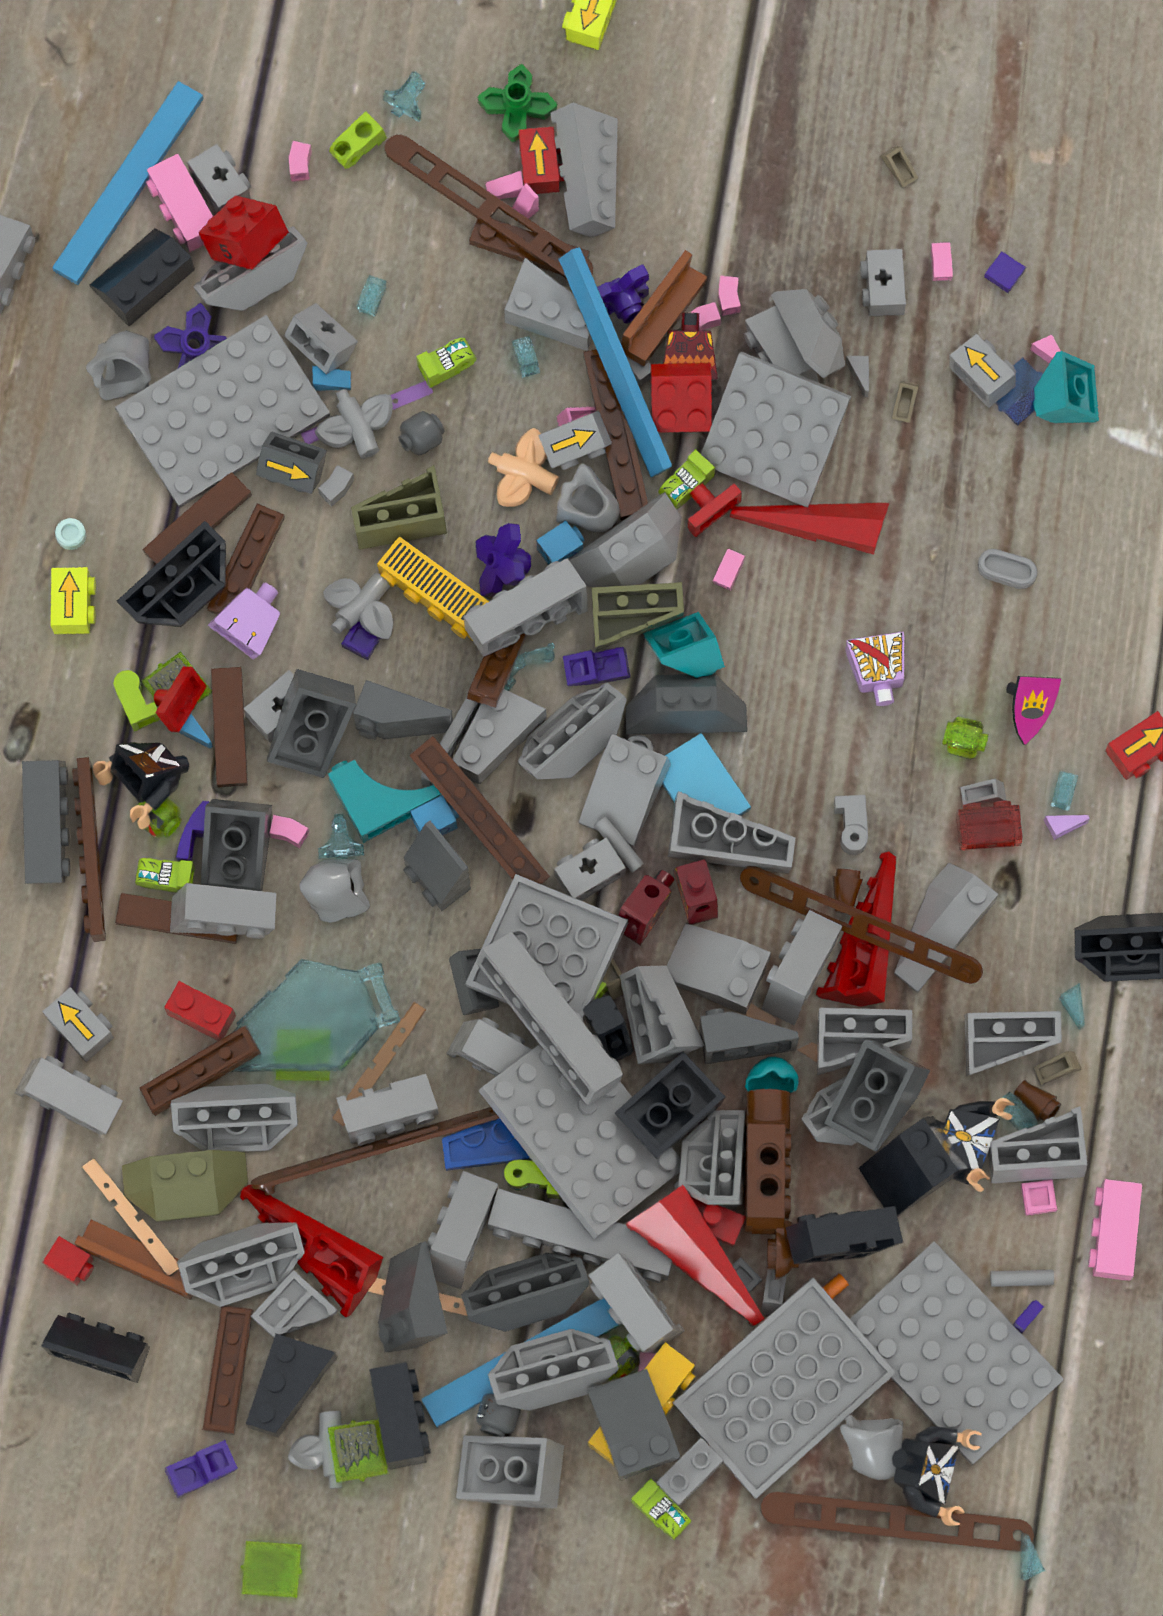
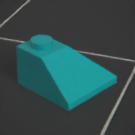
(1067, 391)
(687, 646)

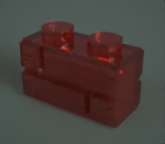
(989, 826)

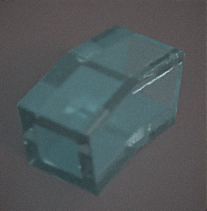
(371, 296)
(525, 356)
(1064, 790)

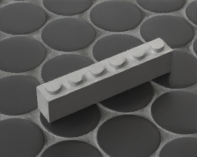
(550, 1018)
(559, 1228)

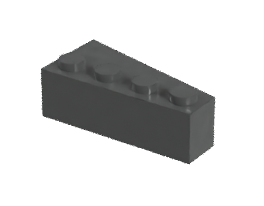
(45, 821)

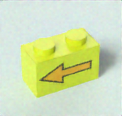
(588, 21)
(72, 600)

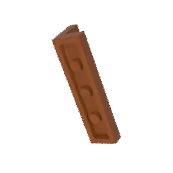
(662, 310)
(128, 1255)

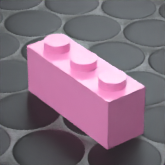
(179, 200)
(1115, 1229)

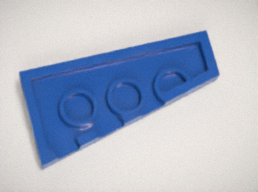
(482, 1146)

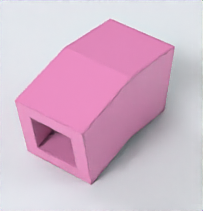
(299, 161)
(941, 261)
(728, 295)
(708, 317)
(729, 569)
(288, 830)

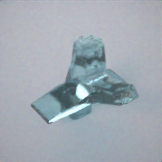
(405, 97)
(340, 843)

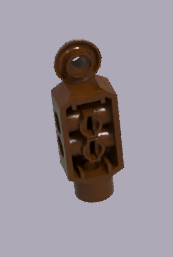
(766, 1136)

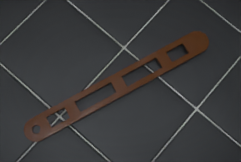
(402, 150)
(962, 966)
(268, 1181)
(780, 1509)

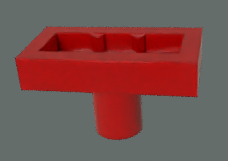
(711, 507)
(179, 700)
(723, 1222)

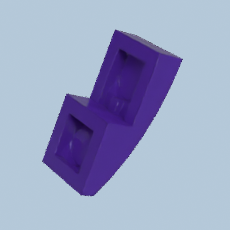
(597, 667)
(193, 829)
(201, 1469)

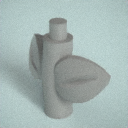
(356, 423)
(361, 605)
(315, 1450)

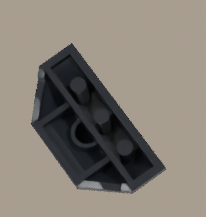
(180, 581)
(1121, 946)

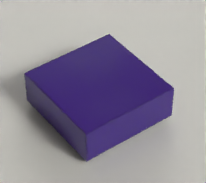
(1005, 272)
(360, 641)
(1028, 1316)

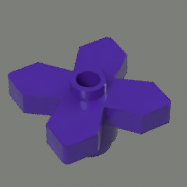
(625, 294)
(177, 340)
(503, 560)

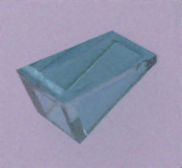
(1073, 1004)
(1021, 1115)
(1030, 1560)

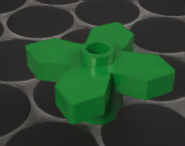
(517, 102)

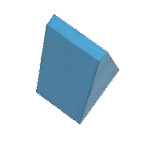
(334, 380)
(193, 731)

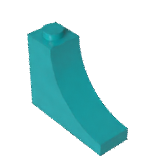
(372, 805)

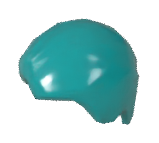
(772, 1074)

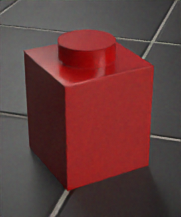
(69, 1261)

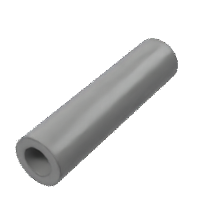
(619, 844)
(1021, 1278)

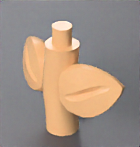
(523, 471)

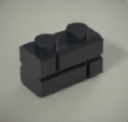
(609, 1026)

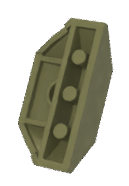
(185, 1183)

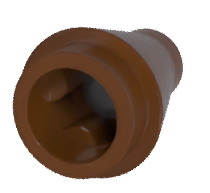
(846, 886)
(1039, 1102)

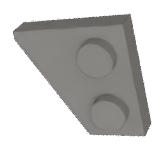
(292, 1307)

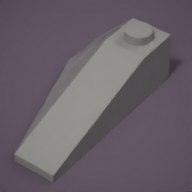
(947, 915)

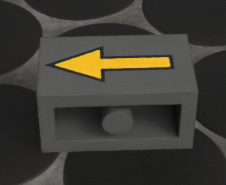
(291, 462)

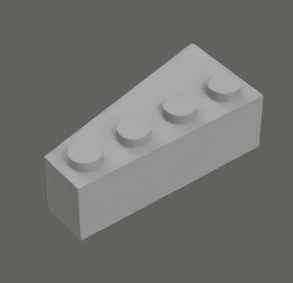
(588, 167)
(527, 607)
(726, 838)

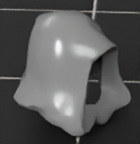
(126, 362)
(591, 506)
(329, 889)
(873, 1445)

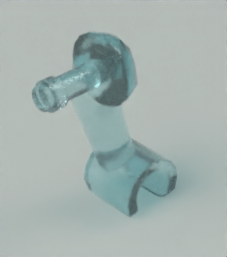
(538, 656)

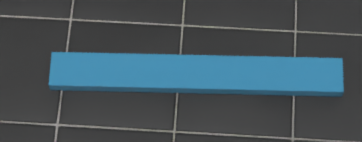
(127, 183)
(615, 362)
(470, 1388)

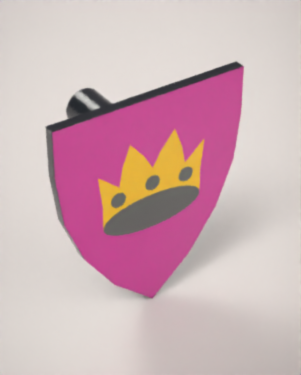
(1032, 703)

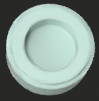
(70, 533)

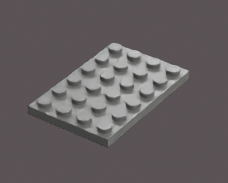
(221, 410)
(577, 1147)
(955, 1351)
(783, 1387)

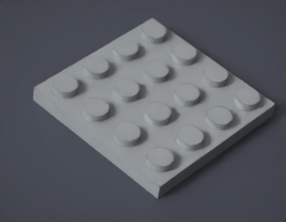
(774, 429)
(561, 934)

